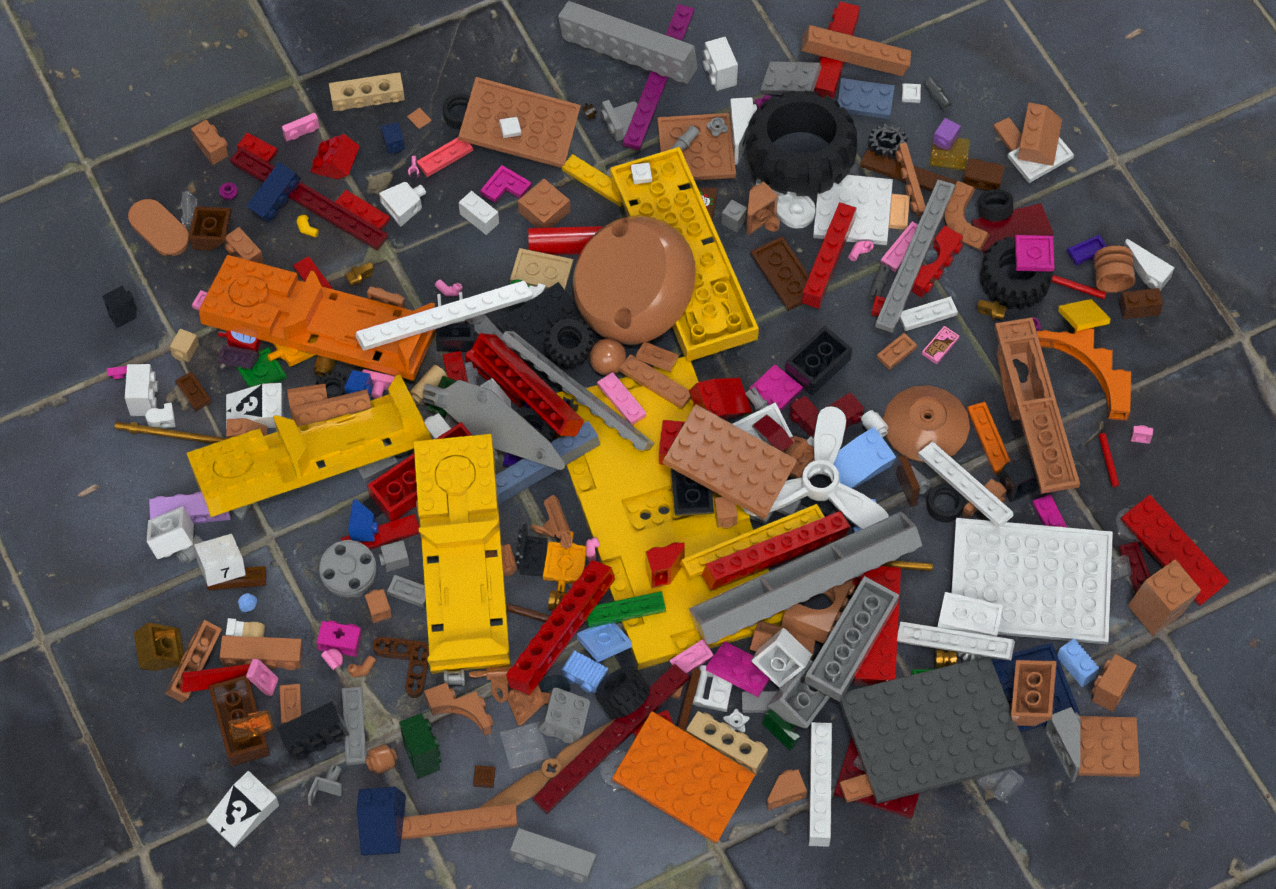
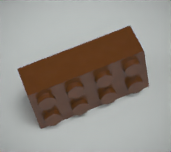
(235, 701)

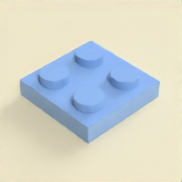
(604, 641)

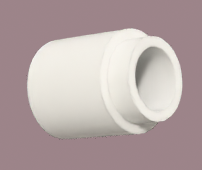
(873, 419)

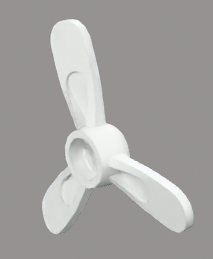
(827, 443)

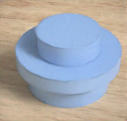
(247, 602)

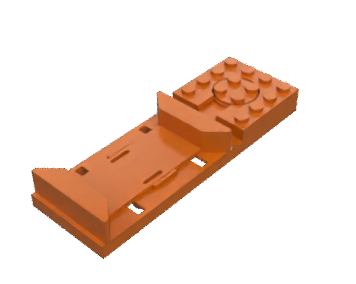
(287, 311)

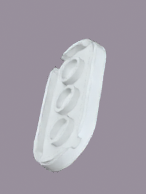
(793, 209)

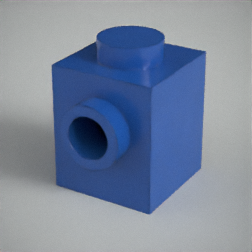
(359, 381)

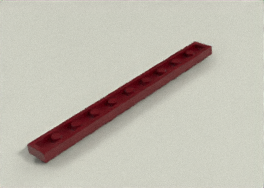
(314, 202)
(608, 741)

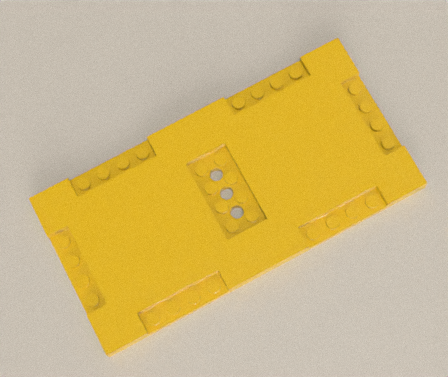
(619, 485)

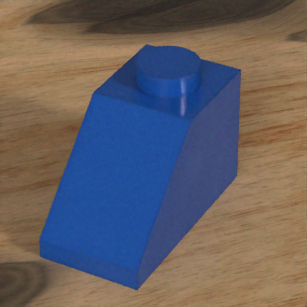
(362, 523)

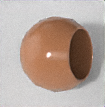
(607, 356)

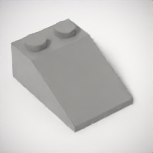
(1064, 736)

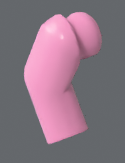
(448, 290)

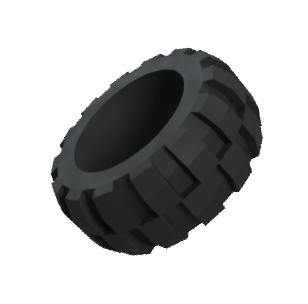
(801, 114)

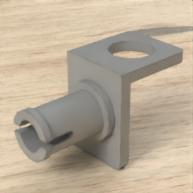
(327, 785)

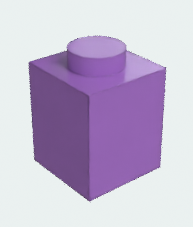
(946, 134)

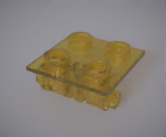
(954, 158)

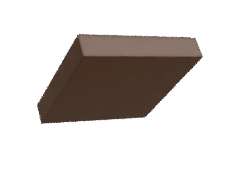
(907, 480)

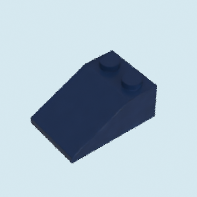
(380, 820)

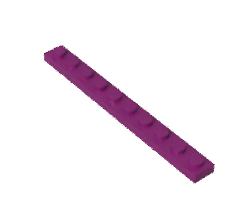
(655, 84)

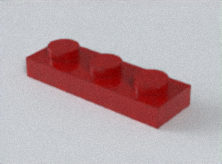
(363, 209)

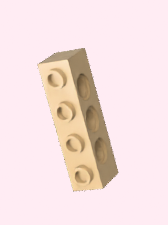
(352, 92)
(750, 761)

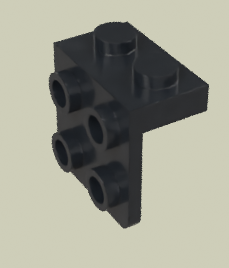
(531, 553)

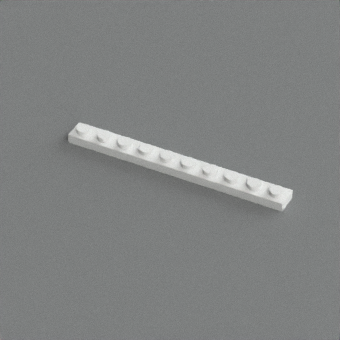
(443, 315)

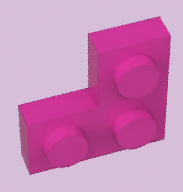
(503, 181)

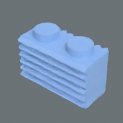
(1078, 662)
(584, 672)

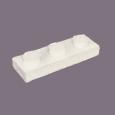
(928, 313)

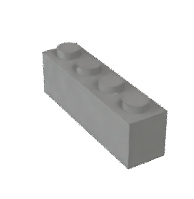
(553, 856)

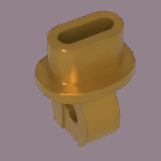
(358, 274)
(993, 309)

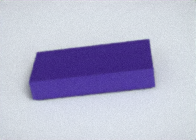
(1085, 250)

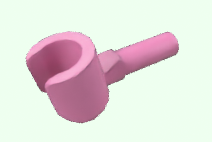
(413, 168)

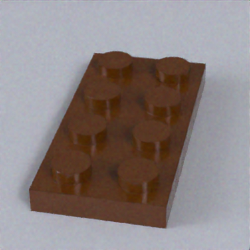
(782, 271)

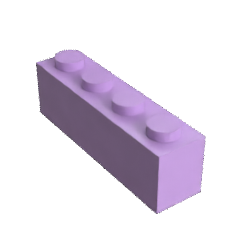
(192, 503)

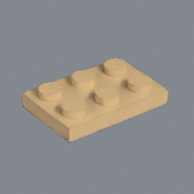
(541, 268)

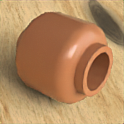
(381, 759)

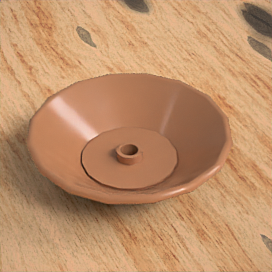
(912, 432)

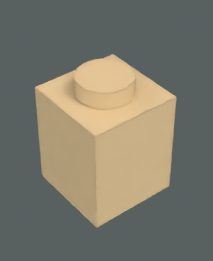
(184, 345)

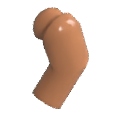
(361, 670)

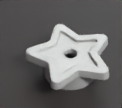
(739, 717)

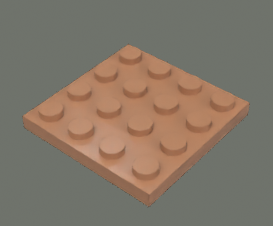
(708, 154)

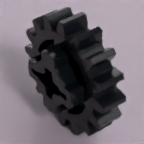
(887, 140)

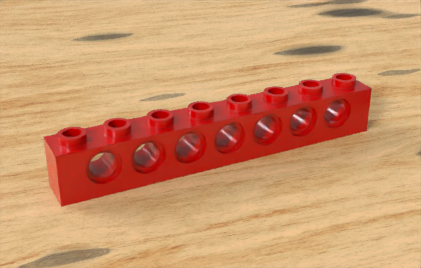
(775, 550)
(560, 627)

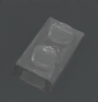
(188, 205)

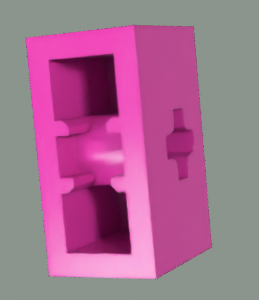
(348, 642)

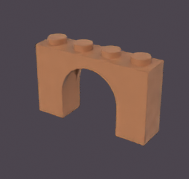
(819, 623)

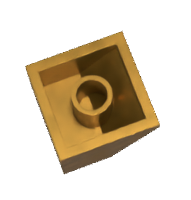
(158, 646)

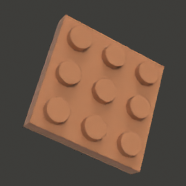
(1109, 746)

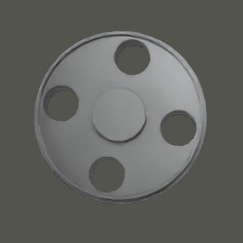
(348, 569)

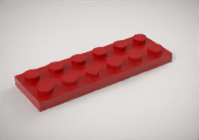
(1169, 542)

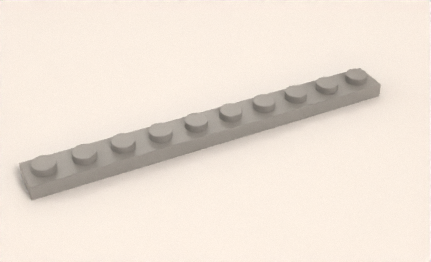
(915, 256)
(582, 395)

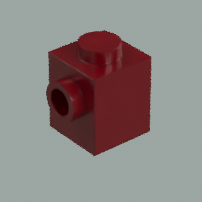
(802, 410)

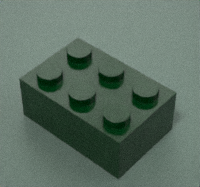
(420, 745)

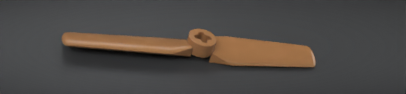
(536, 781)

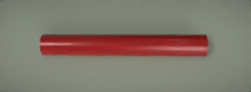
(1079, 287)
(1109, 460)

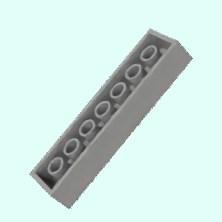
(628, 42)

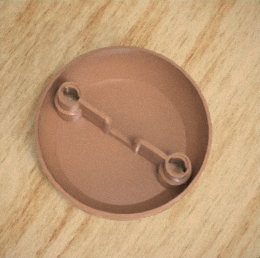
(634, 279)

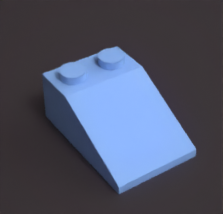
(863, 458)

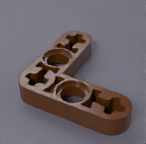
(410, 654)

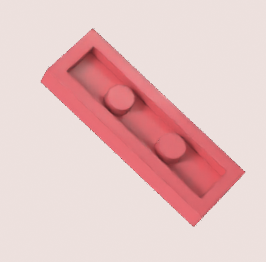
(444, 156)

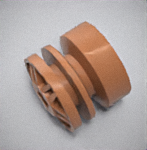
(1114, 269)

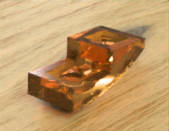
(249, 727)

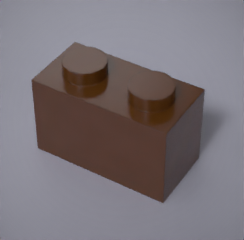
(983, 174)
(1141, 303)

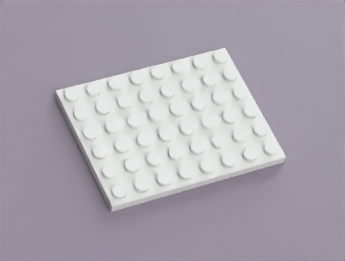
(1044, 576)

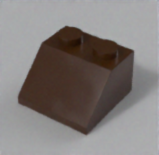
(209, 227)

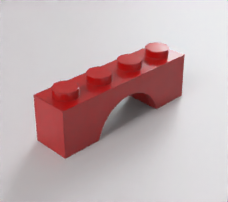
(946, 245)

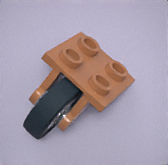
(526, 705)

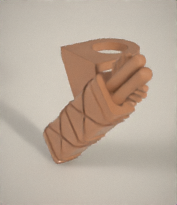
(556, 524)
(498, 680)

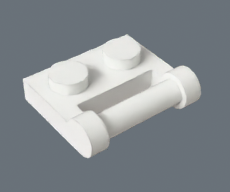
(718, 695)

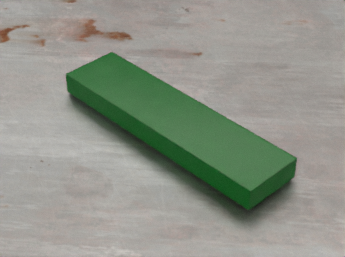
(626, 609)

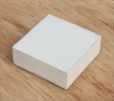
(911, 93)
(510, 127)

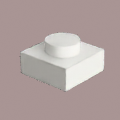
(641, 173)

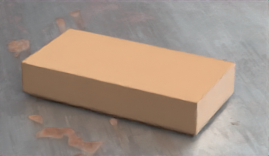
(899, 211)

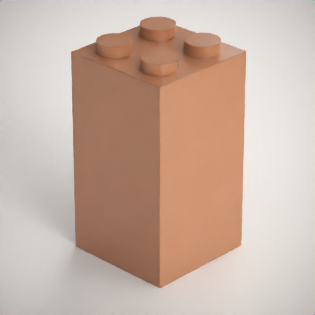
(1164, 597)

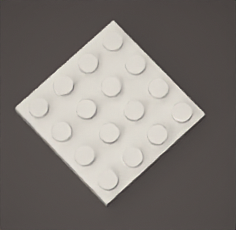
(872, 201)

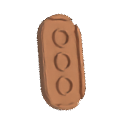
(158, 227)

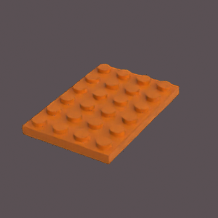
(683, 777)

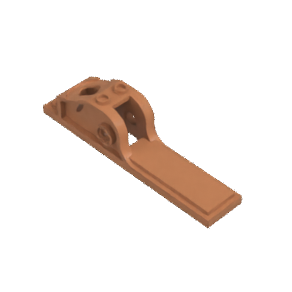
(1035, 405)

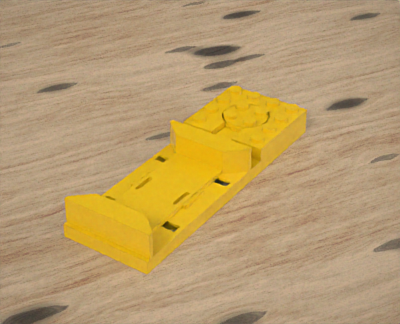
(717, 310)
(263, 466)
(458, 525)

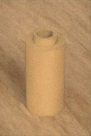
(432, 377)

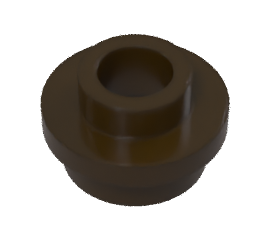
(589, 111)

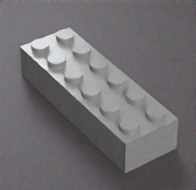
(852, 639)

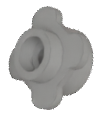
(717, 122)

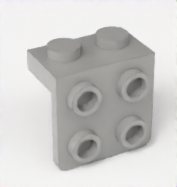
(618, 118)
(565, 716)

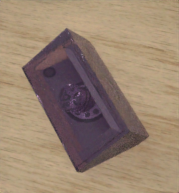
(238, 357)

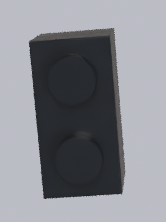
(120, 306)
(455, 337)

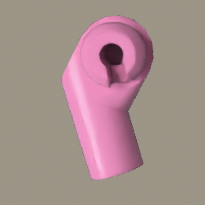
(860, 248)
(591, 544)

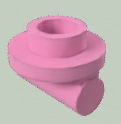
(333, 658)

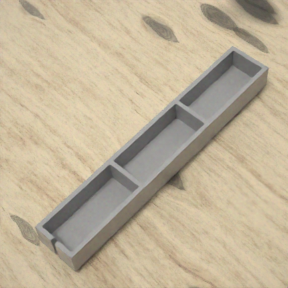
(805, 577)

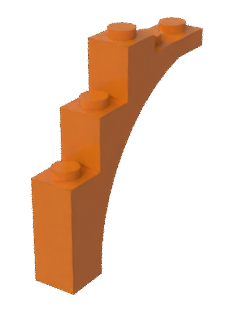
(1114, 383)

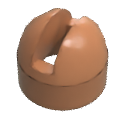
(772, 223)

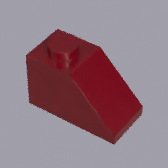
(772, 433)

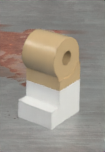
(245, 629)

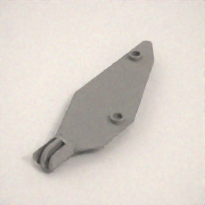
(487, 413)

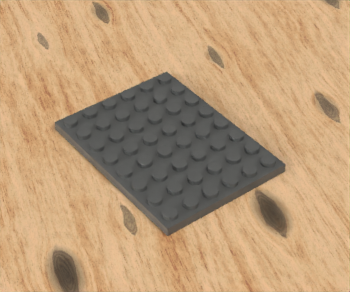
(933, 729)

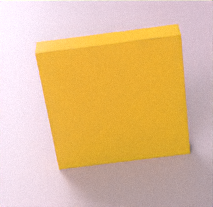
(1084, 314)

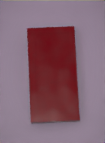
(1023, 221)

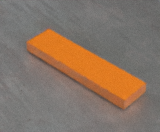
(988, 436)

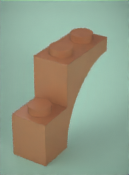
(443, 700)

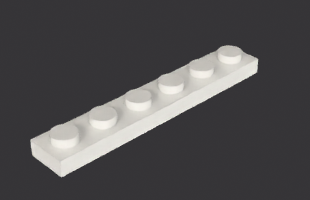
(965, 484)
(956, 641)

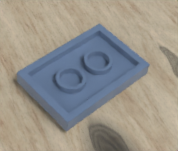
(866, 98)

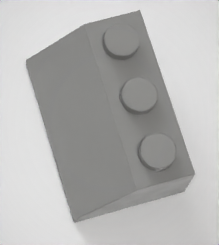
(798, 701)

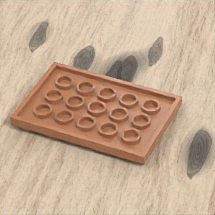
(544, 122)
(729, 461)

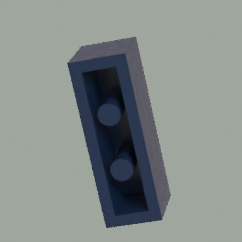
(274, 192)

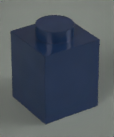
(392, 137)

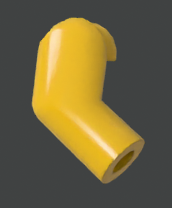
(305, 228)

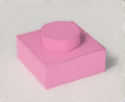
(1142, 434)

